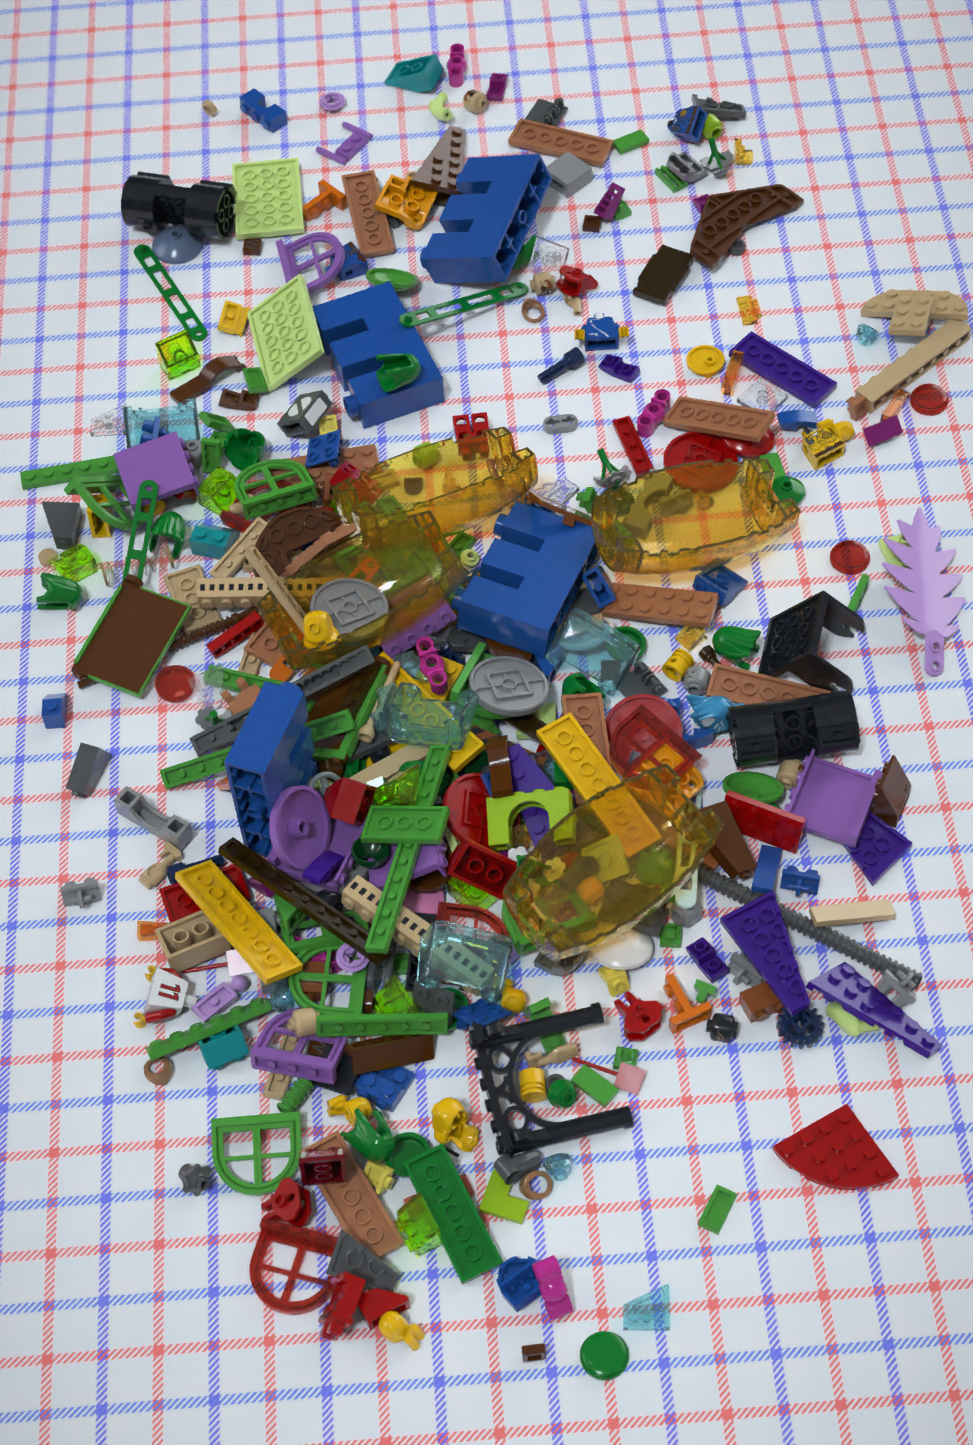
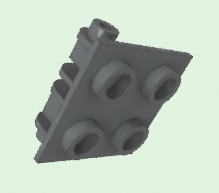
(547, 112)
(641, 681)
(434, 1000)

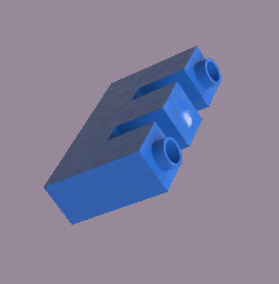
(488, 220)
(358, 330)
(526, 579)
(268, 757)

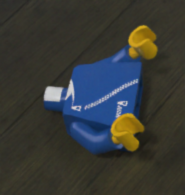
(601, 333)

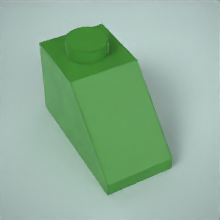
(288, 915)

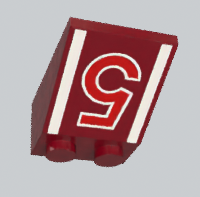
(323, 1166)

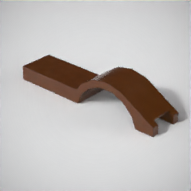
(203, 382)
(499, 766)

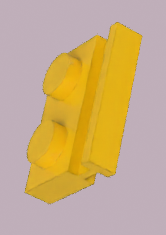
(233, 318)

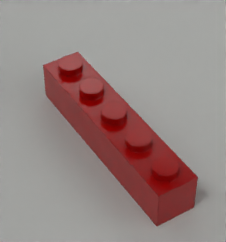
(235, 635)

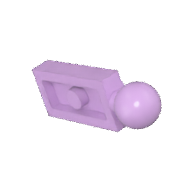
(219, 998)

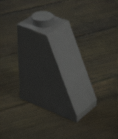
(64, 522)
(87, 769)

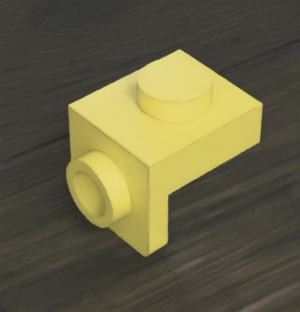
(327, 424)
(615, 980)
(379, 1176)

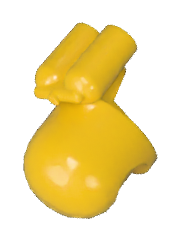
(843, 430)
(513, 998)
(341, 1106)
(396, 1329)

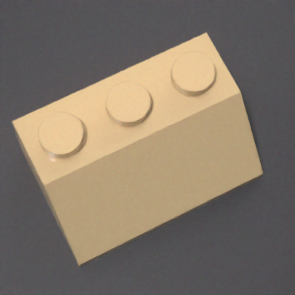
(191, 941)

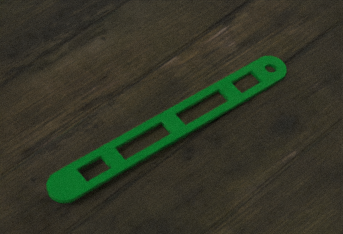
(143, 252)
(410, 320)
(143, 517)

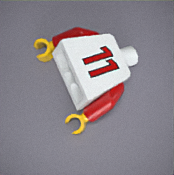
(164, 997)

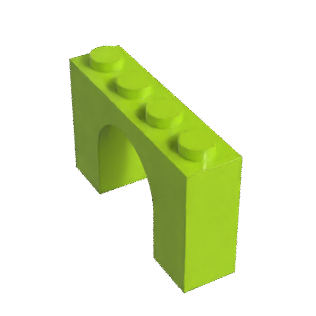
(503, 811)

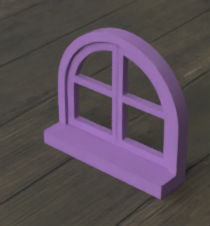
(291, 269)
(295, 1063)

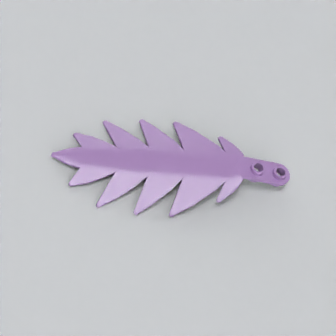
(927, 602)

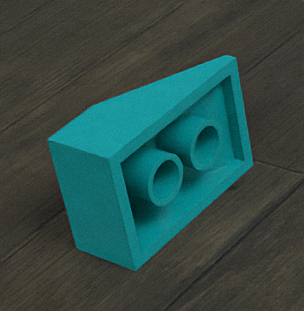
(416, 74)

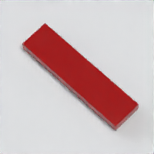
(632, 445)

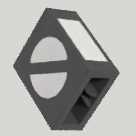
(304, 413)

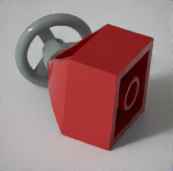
(345, 798)

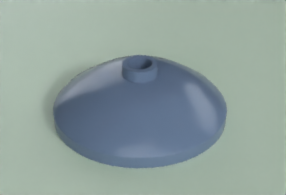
(176, 246)

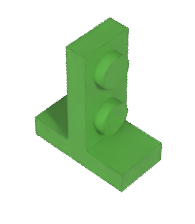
(212, 451)
(539, 1010)

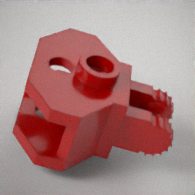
(575, 281)
(639, 1017)
(287, 1203)

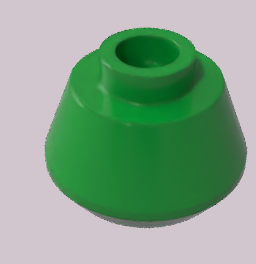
(561, 1093)

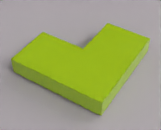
(499, 1203)

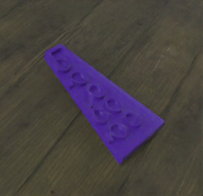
(526, 778)
(878, 848)
(766, 944)
(873, 1007)

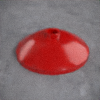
(751, 448)

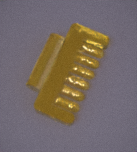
(749, 310)

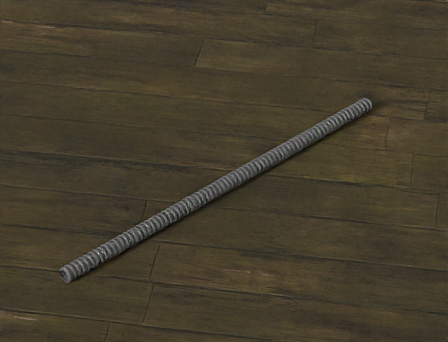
(801, 923)

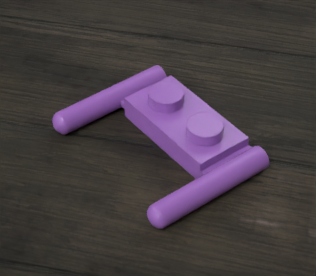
(350, 146)

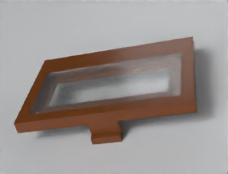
(571, 514)

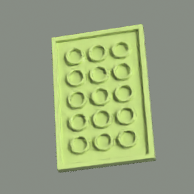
(268, 198)
(285, 332)

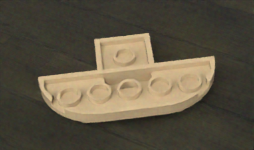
(914, 309)

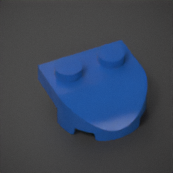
(518, 1282)

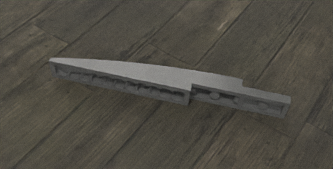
(312, 685)

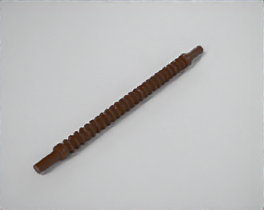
(234, 619)

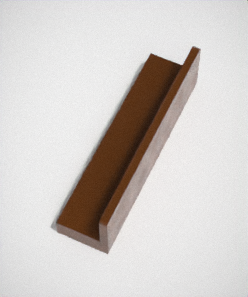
(389, 1052)

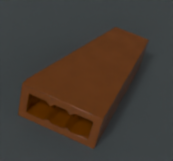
(730, 847)

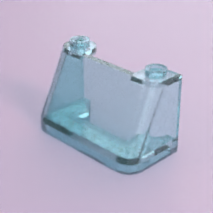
(174, 418)
(594, 650)
(429, 721)
(464, 958)

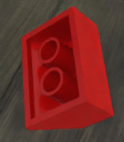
(481, 867)

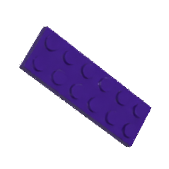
(784, 369)

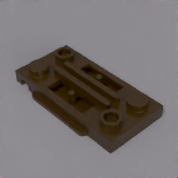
(662, 274)

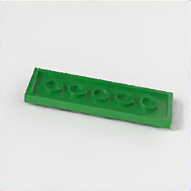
(454, 1212)

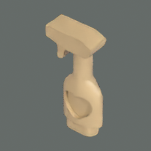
(158, 871)
(557, 1055)

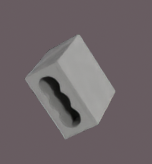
(569, 174)

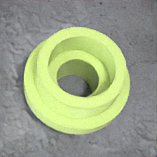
(467, 562)

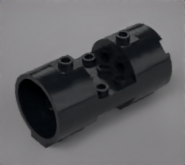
(154, 202)
(793, 728)

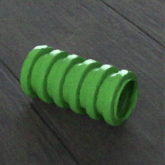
(295, 1095)

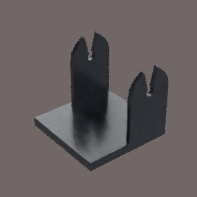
(795, 638)

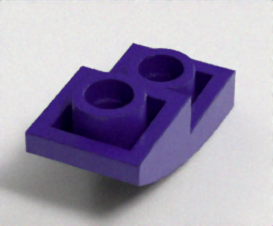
(617, 368)
(321, 868)
(706, 959)

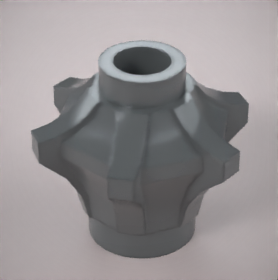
(194, 1178)

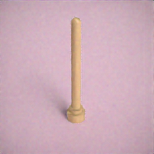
(367, 732)

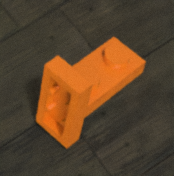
(327, 197)
(686, 1015)

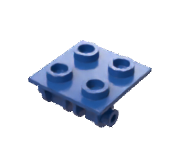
(324, 449)
(479, 1012)

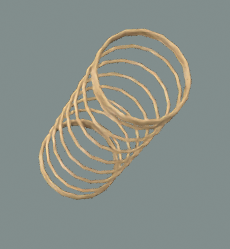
(169, 558)

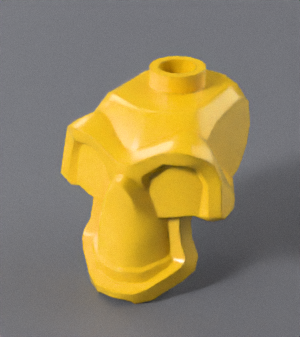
(318, 628)
(450, 1125)

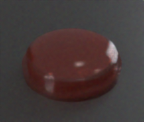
(929, 399)
(849, 557)
(172, 683)

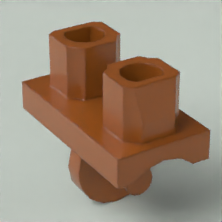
(324, 491)

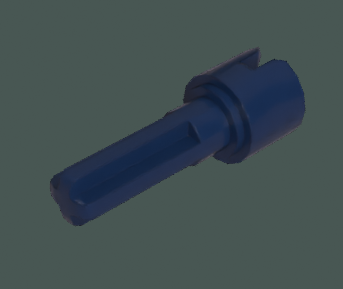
(570, 360)
(218, 860)

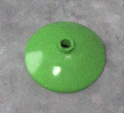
(400, 279)
(754, 785)

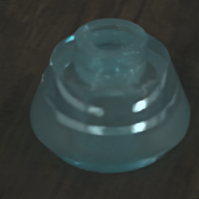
(866, 334)
(281, 999)
(558, 1166)

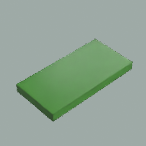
(405, 824)

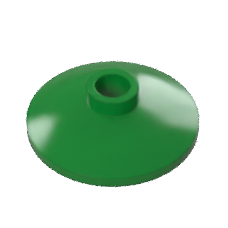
(788, 487)

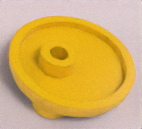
(705, 360)

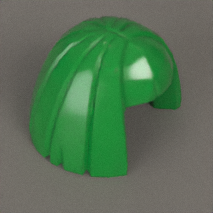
(244, 447)

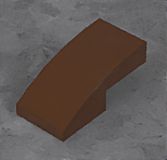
(238, 401)

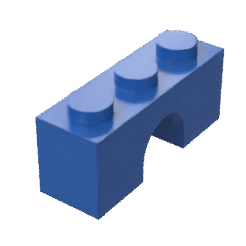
(254, 105)

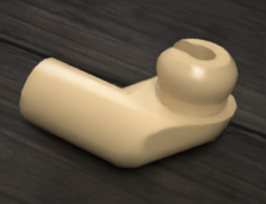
(575, 303)
(236, 508)

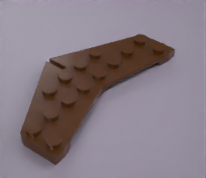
(730, 212)

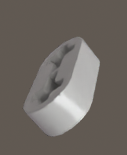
(560, 424)

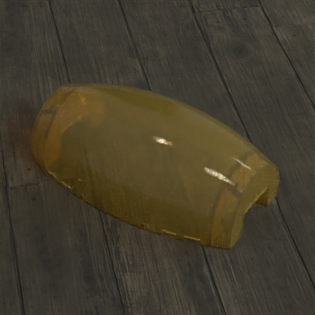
(454, 480)
(690, 517)
(404, 560)
(610, 864)

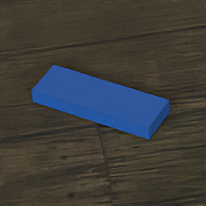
(766, 869)

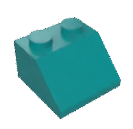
(212, 540)
(223, 1048)

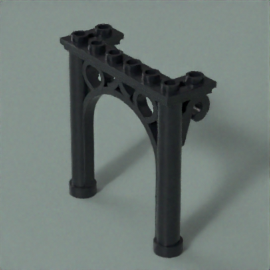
(519, 1140)

